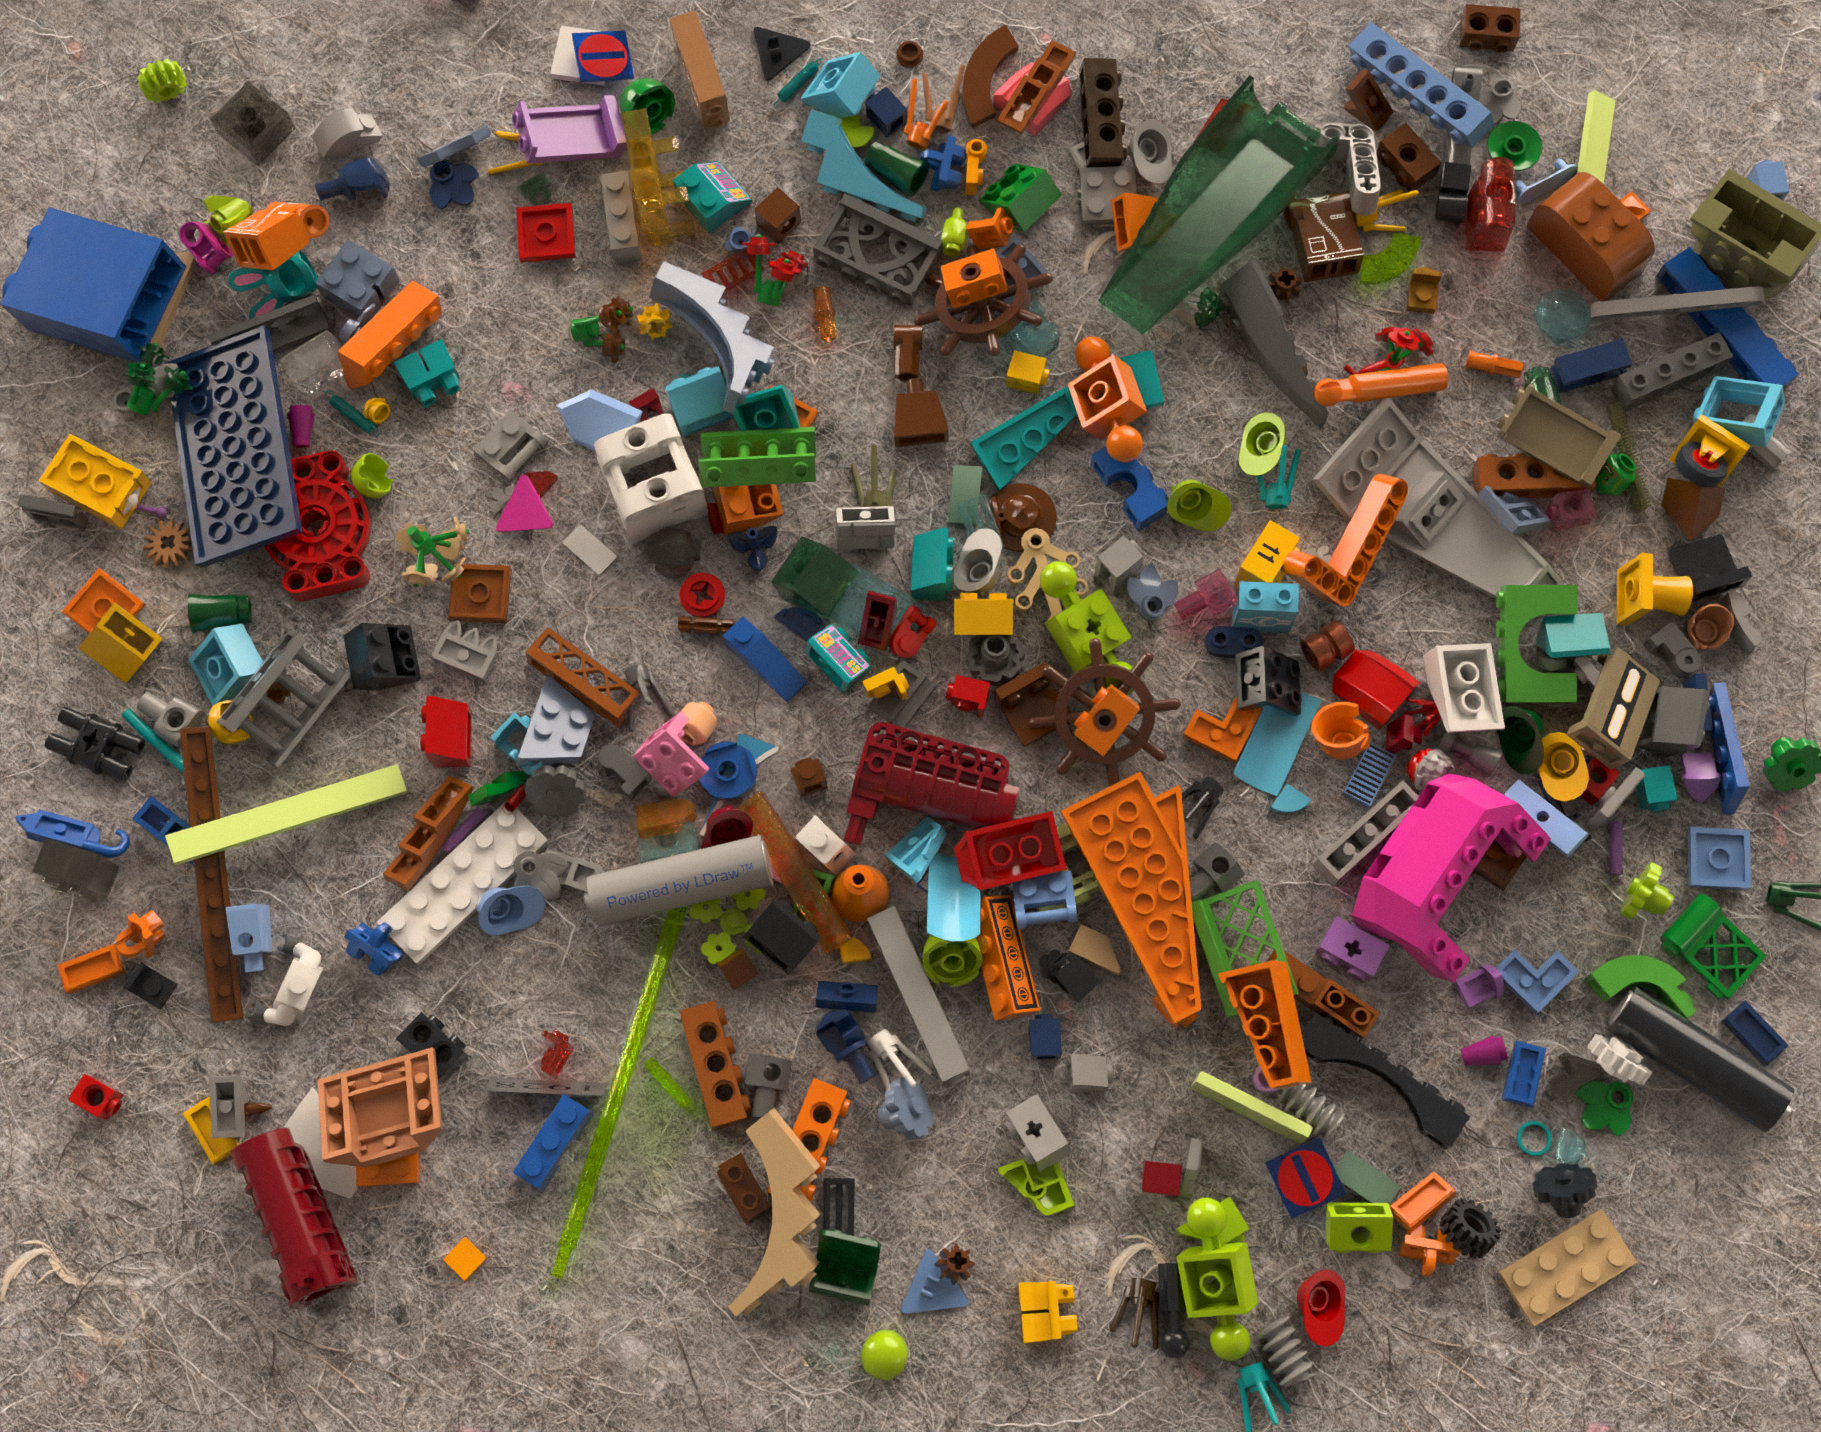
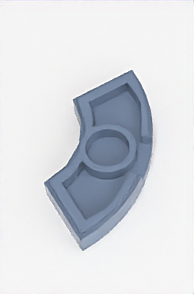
(454, 146)

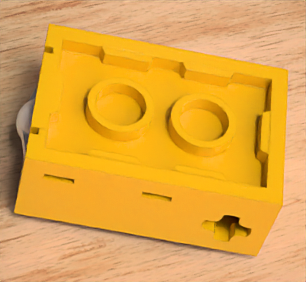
(95, 481)

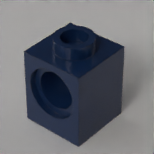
(886, 111)
(1045, 1037)

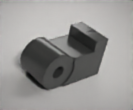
(1676, 650)
(618, 762)

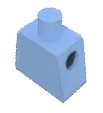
(247, 922)

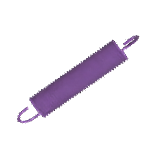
(463, 831)
(1616, 848)

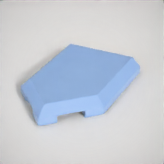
(595, 416)

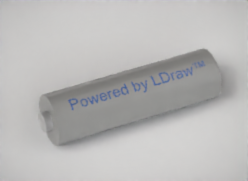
(679, 881)

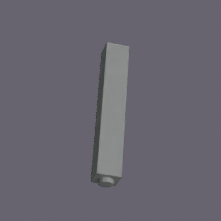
(919, 997)

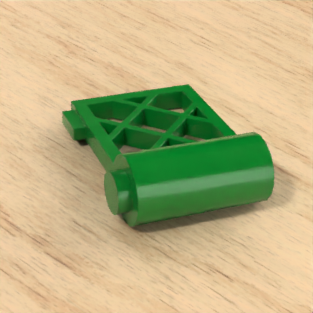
(1691, 933)

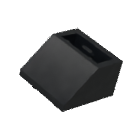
(381, 656)
(782, 936)

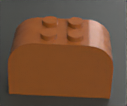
(1593, 235)

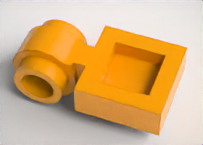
(975, 154)

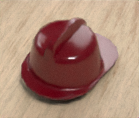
(727, 826)

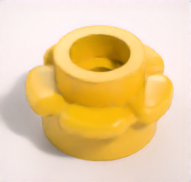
(376, 410)

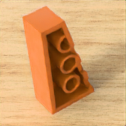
(1270, 1020)

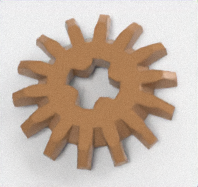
(167, 554)

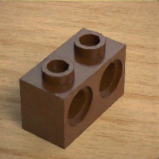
(1489, 22)

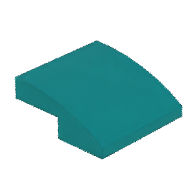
(1147, 378)

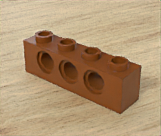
(1521, 484)
(695, 1022)

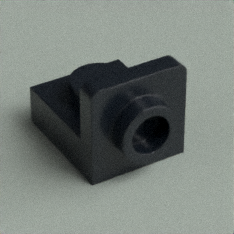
(149, 985)

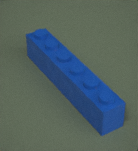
(1753, 352)

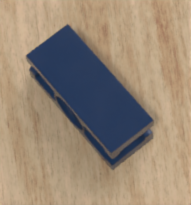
(1590, 366)

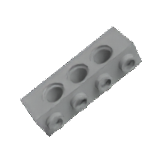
(1365, 834)

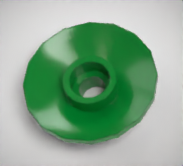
(1517, 136)

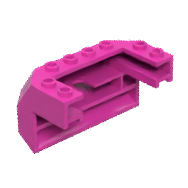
(1431, 861)

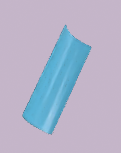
(1275, 745)
(952, 904)

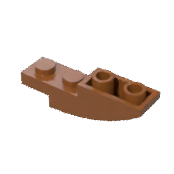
(1330, 998)

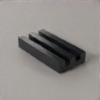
(839, 1182)

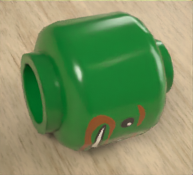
(1615, 475)

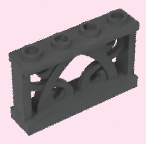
(862, 216)

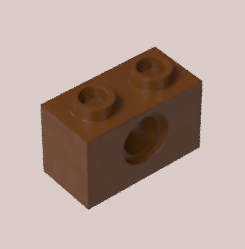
(1407, 144)

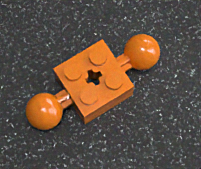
(1107, 399)

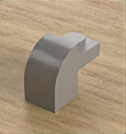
(342, 130)

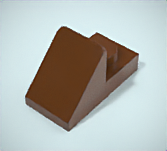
(1367, 101)

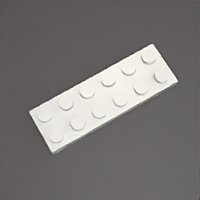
(459, 881)

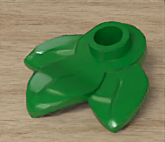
(1602, 1109)

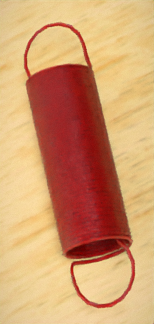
(714, 518)
(517, 797)

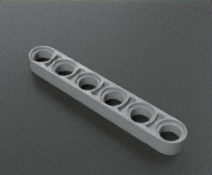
(1677, 303)

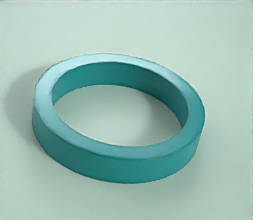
(1548, 1134)

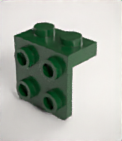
(846, 1266)

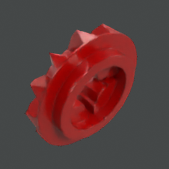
(698, 583)

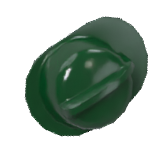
(1522, 739)

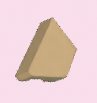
(1095, 949)

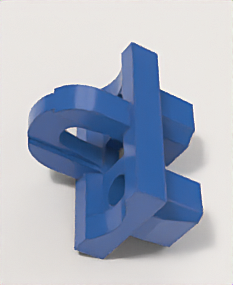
(941, 161)
(375, 944)

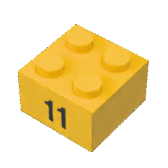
(1267, 556)

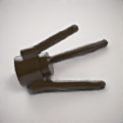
(1142, 1294)

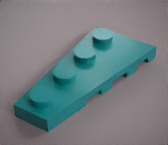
(1018, 440)

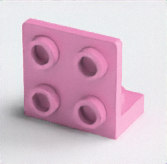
(670, 758)

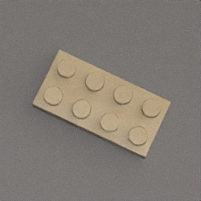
(1567, 1267)

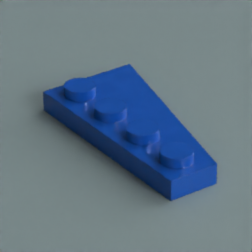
(1727, 750)

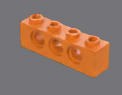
(820, 1096)

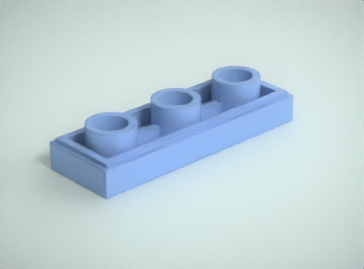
(1564, 833)

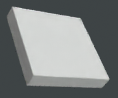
(564, 61)

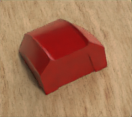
(1374, 685)

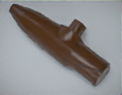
(255, 1108)

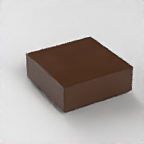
(737, 969)

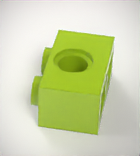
(1345, 1217)

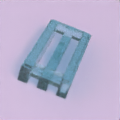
(986, 510)

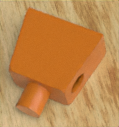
(1128, 216)

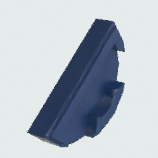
(800, 621)

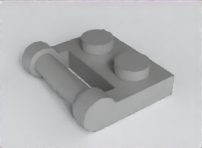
(504, 440)

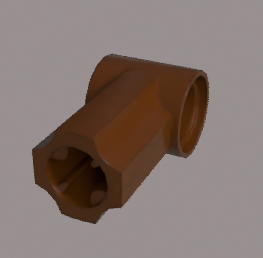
(908, 347)

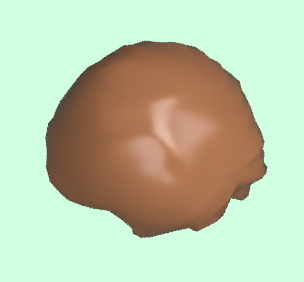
(1710, 627)

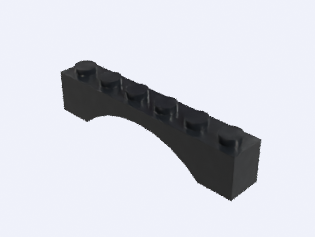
(1434, 1116)

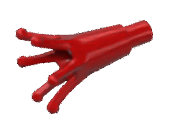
(1429, 709)

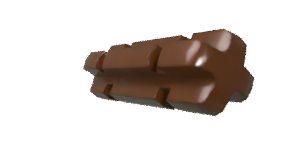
(704, 625)

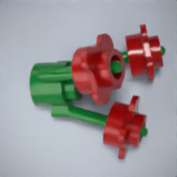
(782, 269)

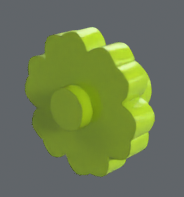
(1646, 894)

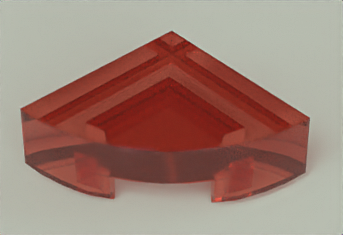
(541, 481)

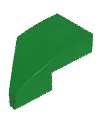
(500, 786)

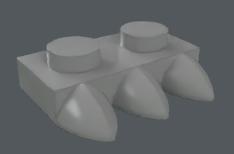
(464, 652)

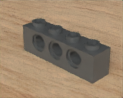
(1671, 372)

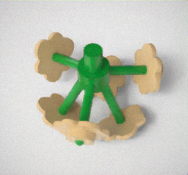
(420, 543)

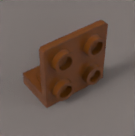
(1026, 698)

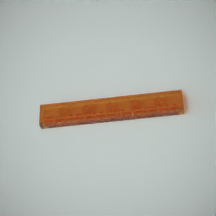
(796, 874)

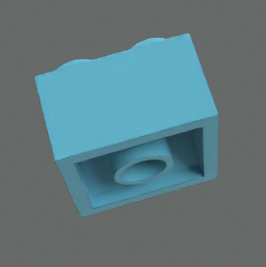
(842, 85)
(225, 662)

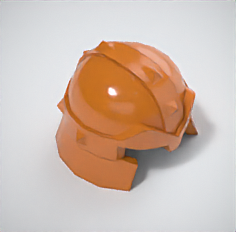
(1339, 732)

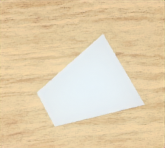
(306, 1131)

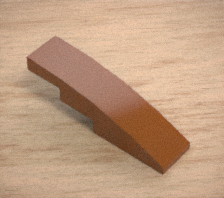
(1036, 87)
(432, 828)

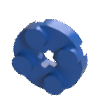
(742, 779)

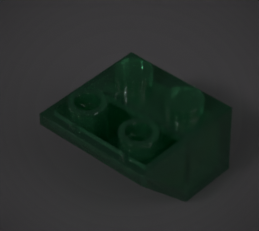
(814, 577)

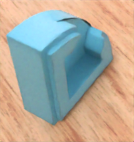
(1290, 801)

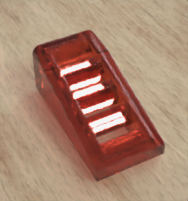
(707, 274)

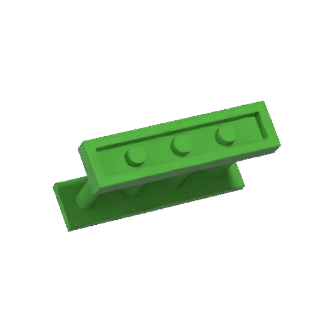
(758, 457)

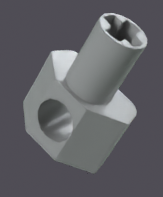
(167, 714)

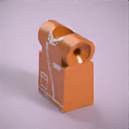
(276, 233)

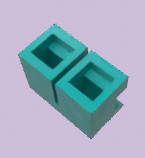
(423, 382)

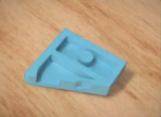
(917, 849)

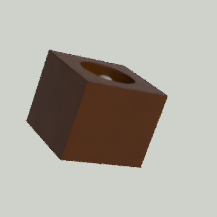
(777, 215)

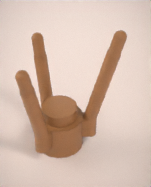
(946, 120)

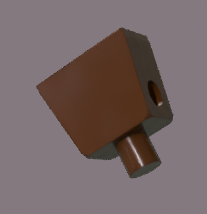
(919, 417)

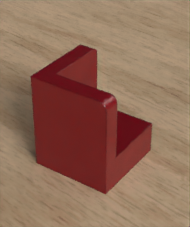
(1161, 1178)

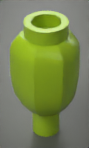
(954, 234)

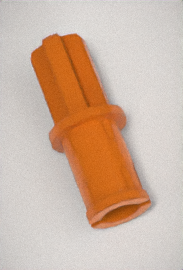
(1494, 364)

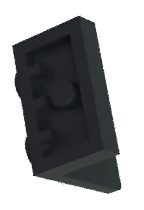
(1708, 566)
(1268, 679)

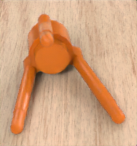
(921, 133)

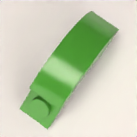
(1644, 973)

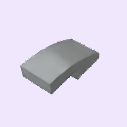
(1742, 631)
(576, 875)

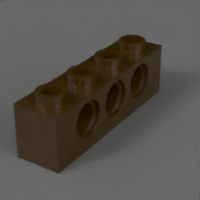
(1102, 74)

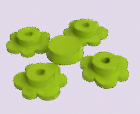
(732, 922)

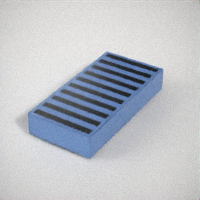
(1369, 775)

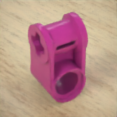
(208, 249)

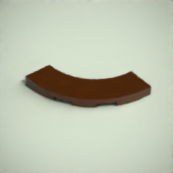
(979, 73)

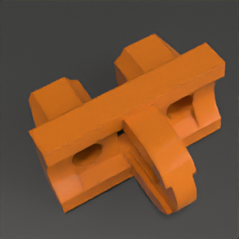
(144, 931)
(1428, 1250)

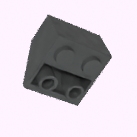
(1675, 721)

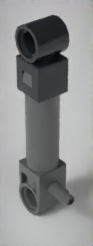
(1456, 164)

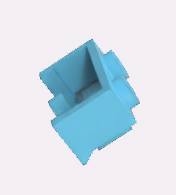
(510, 739)

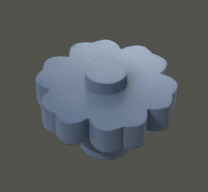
(906, 1110)

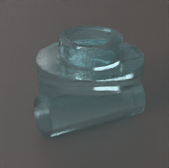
(1570, 1147)

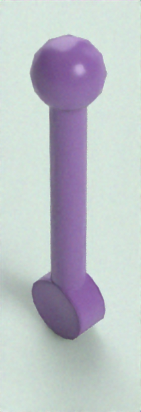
(160, 512)

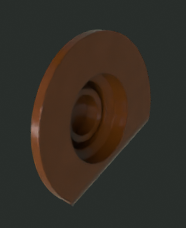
(1020, 509)

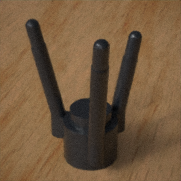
(1205, 795)

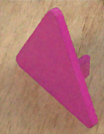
(524, 510)

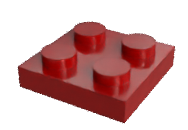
(545, 232)

